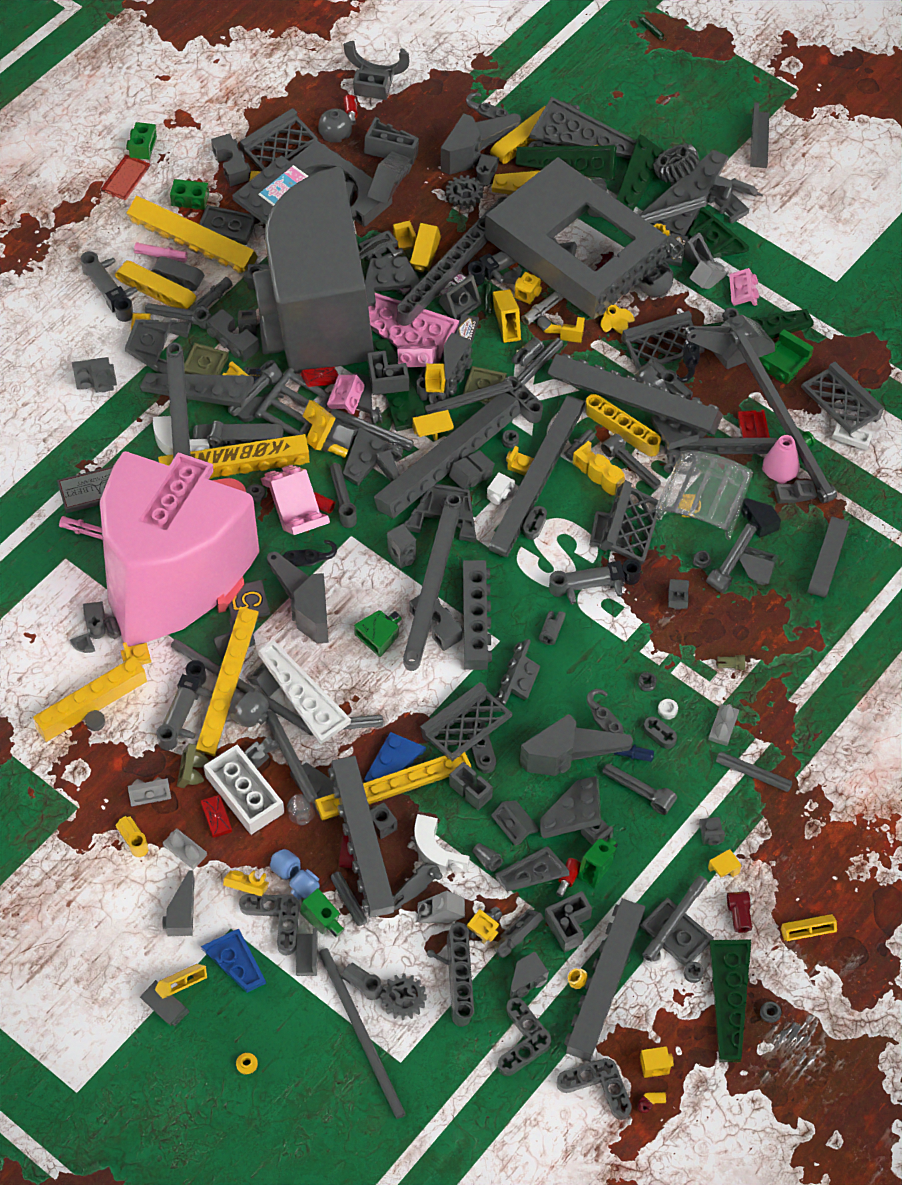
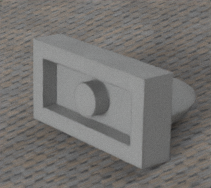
(723, 724)
(149, 792)
(184, 849)

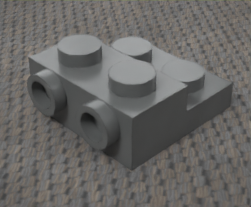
(95, 373)

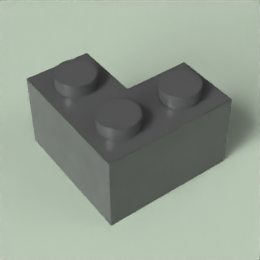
(386, 377)
(564, 920)

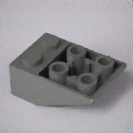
(456, 361)

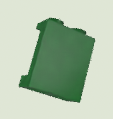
(789, 357)

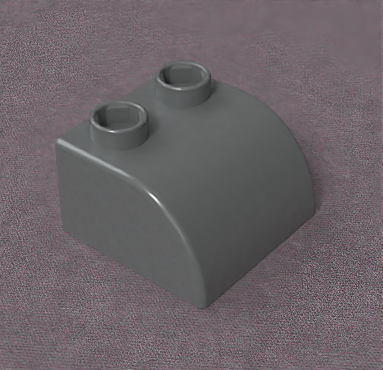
(315, 284)

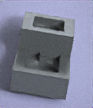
(799, 491)

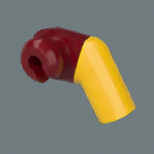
(649, 1099)

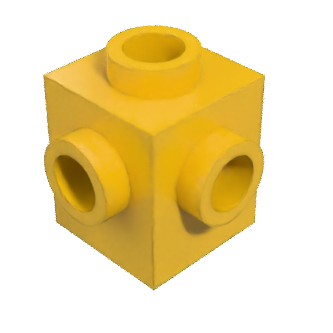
(527, 287)

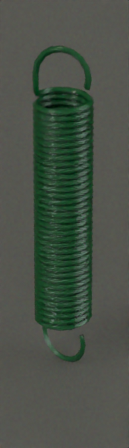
(653, 29)
(488, 298)

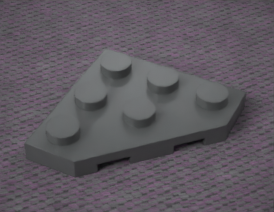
(574, 810)

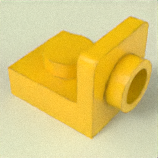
(518, 462)
(139, 651)
(483, 926)

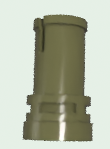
(736, 662)

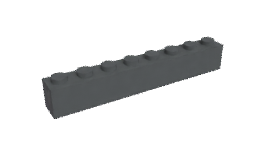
(362, 837)
(605, 980)

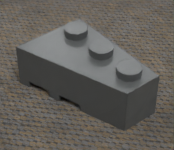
(384, 139)

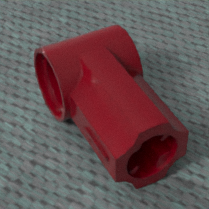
(740, 905)

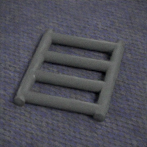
(280, 387)

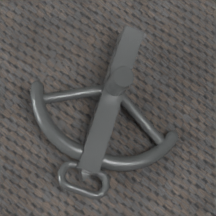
(734, 184)

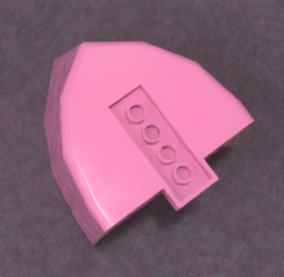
(171, 543)

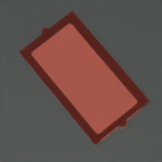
(125, 177)

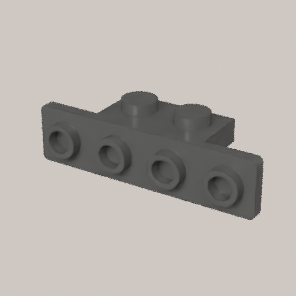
(519, 676)

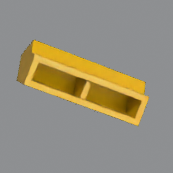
(808, 924)
(164, 986)

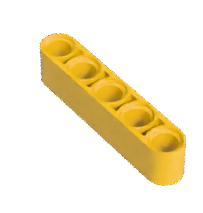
(519, 137)
(155, 285)
(623, 424)

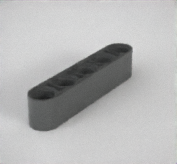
(240, 433)
(828, 557)
(459, 983)

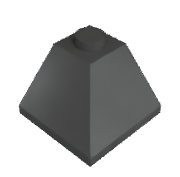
(758, 564)

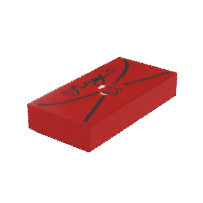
(320, 376)
(216, 816)

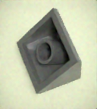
(461, 298)

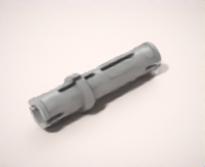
(539, 310)

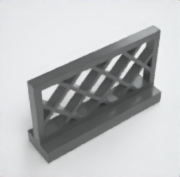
(270, 130)
(654, 329)
(852, 391)
(616, 518)
(456, 714)

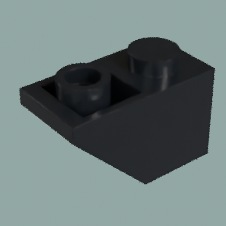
(761, 516)

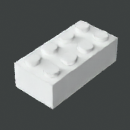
(244, 789)

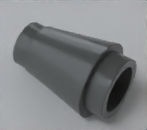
(489, 858)

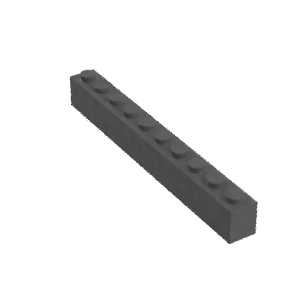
(636, 394)
(440, 459)

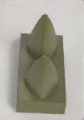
(190, 759)

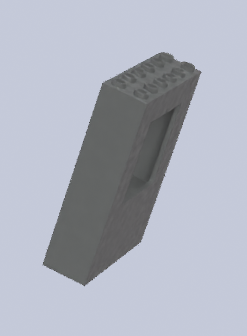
(545, 207)

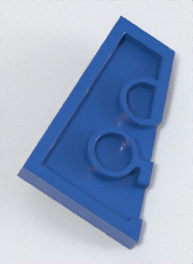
(394, 756)
(235, 958)

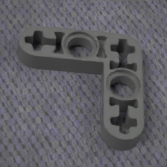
(280, 909)
(530, 1035)
(605, 1080)

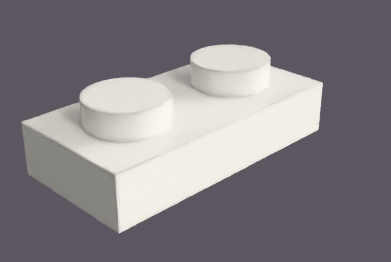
(859, 438)

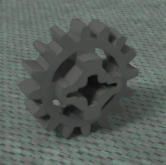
(464, 192)
(409, 1003)

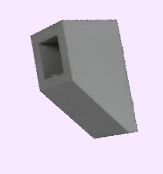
(708, 274)
(441, 908)

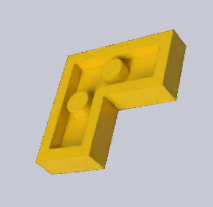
(321, 424)

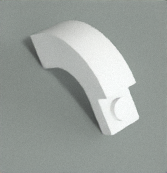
(163, 436)
(431, 852)

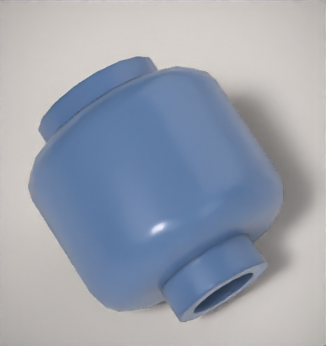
(285, 864)
(304, 884)

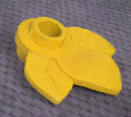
(617, 320)

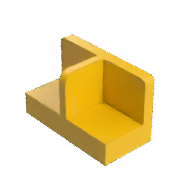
(432, 424)

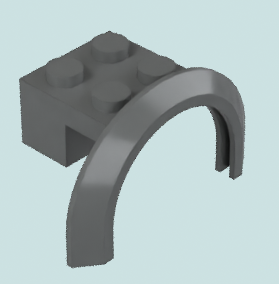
(374, 79)

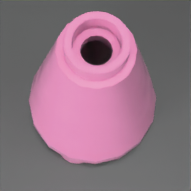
(782, 460)

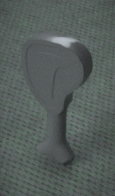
(249, 410)

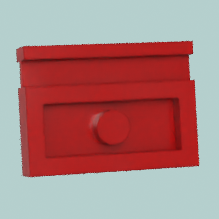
(753, 424)

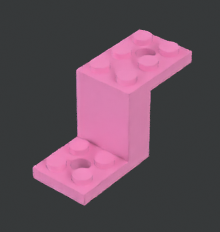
(294, 499)

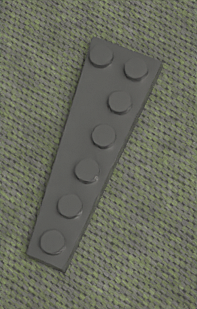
(217, 389)

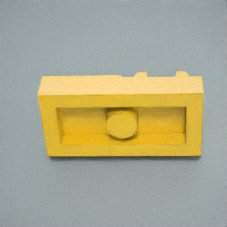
(250, 884)

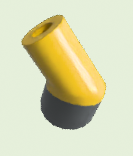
(547, 326)
(330, 446)

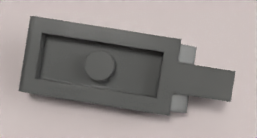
(517, 931)

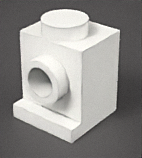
(500, 489)

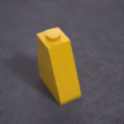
(425, 247)
(507, 315)

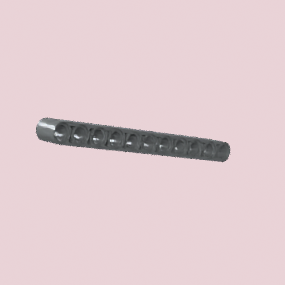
(443, 271)
(536, 476)

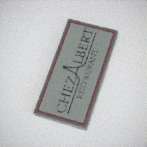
(83, 489)

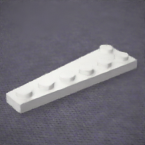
(310, 701)

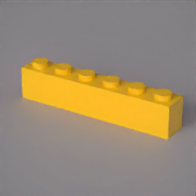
(89, 698)

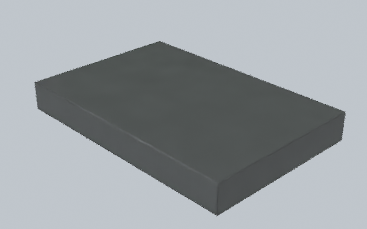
(229, 223)
(686, 939)

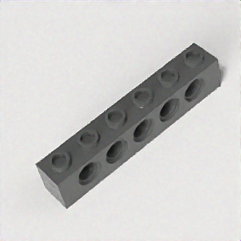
(476, 658)

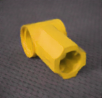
(132, 836)

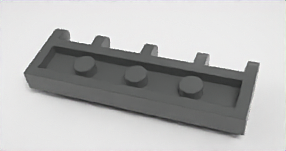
(731, 206)

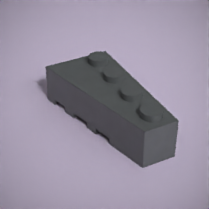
(389, 176)

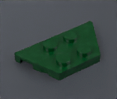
(717, 236)

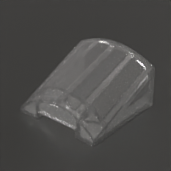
(706, 489)

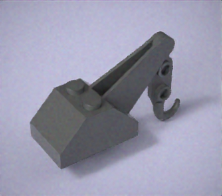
(469, 137)
(562, 742)

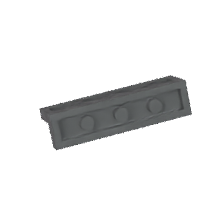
(759, 138)

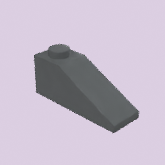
(181, 909)

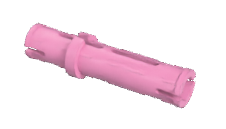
(156, 251)
(66, 522)

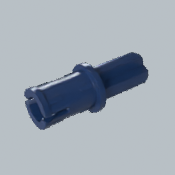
(638, 753)

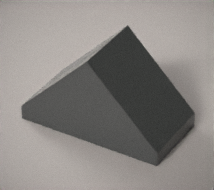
(697, 250)

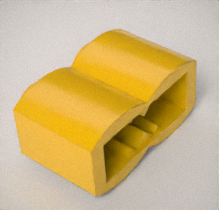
(605, 474)

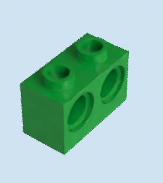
(142, 140)
(189, 194)

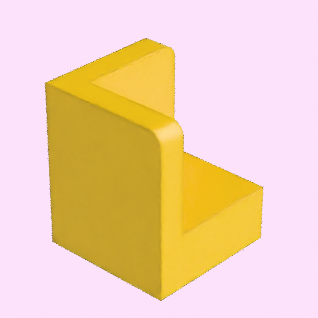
(405, 235)
(572, 332)
(435, 378)
(582, 457)
(725, 864)

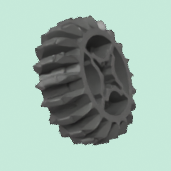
(676, 162)

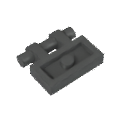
(392, 252)

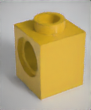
(656, 1062)

